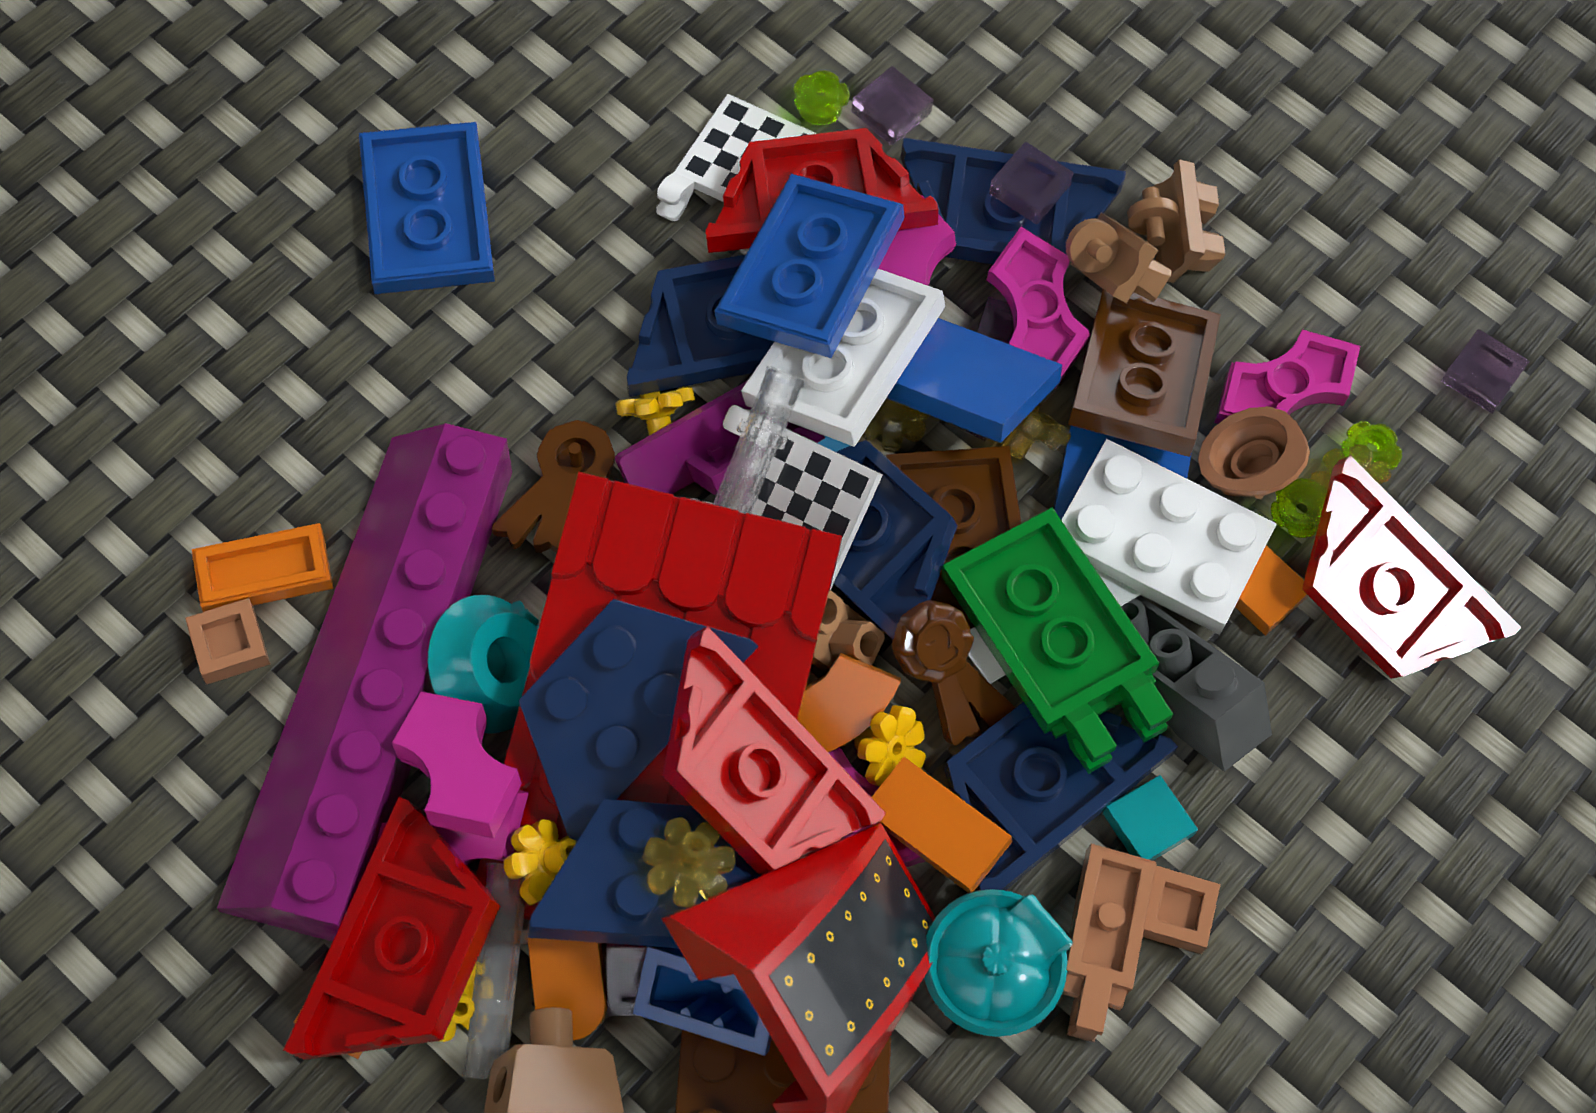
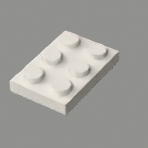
(873, 353)
(1166, 535)

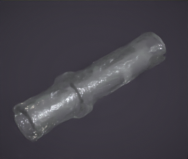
(759, 440)
(496, 976)

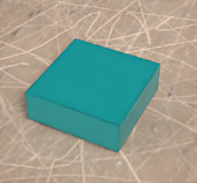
(1150, 820)

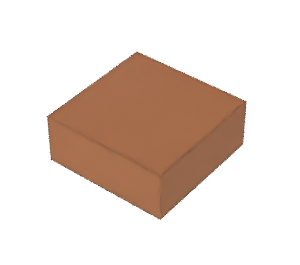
(227, 641)
(1181, 910)

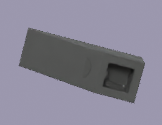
(1212, 698)

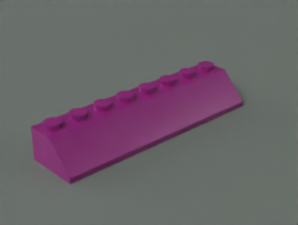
(336, 755)

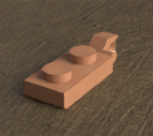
(1105, 936)

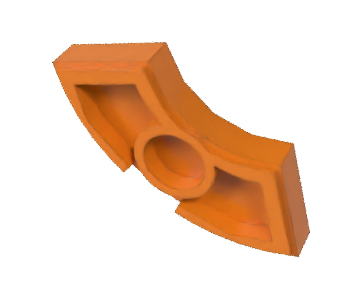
(845, 701)

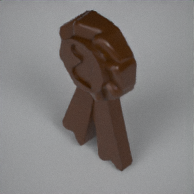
(561, 455)
(934, 647)

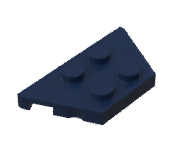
(984, 225)
(681, 333)
(896, 546)
(610, 705)
(1040, 788)
(603, 882)

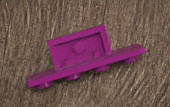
(690, 449)

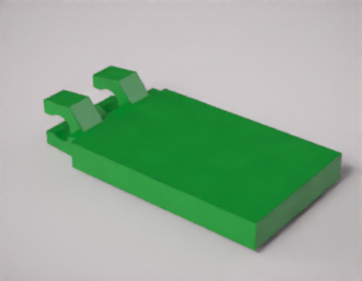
(1059, 635)

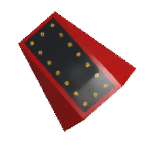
(823, 957)

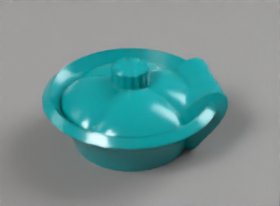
(484, 655)
(996, 962)

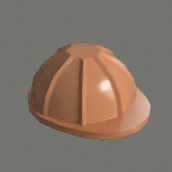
(1254, 452)

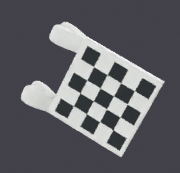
(717, 154)
(813, 487)

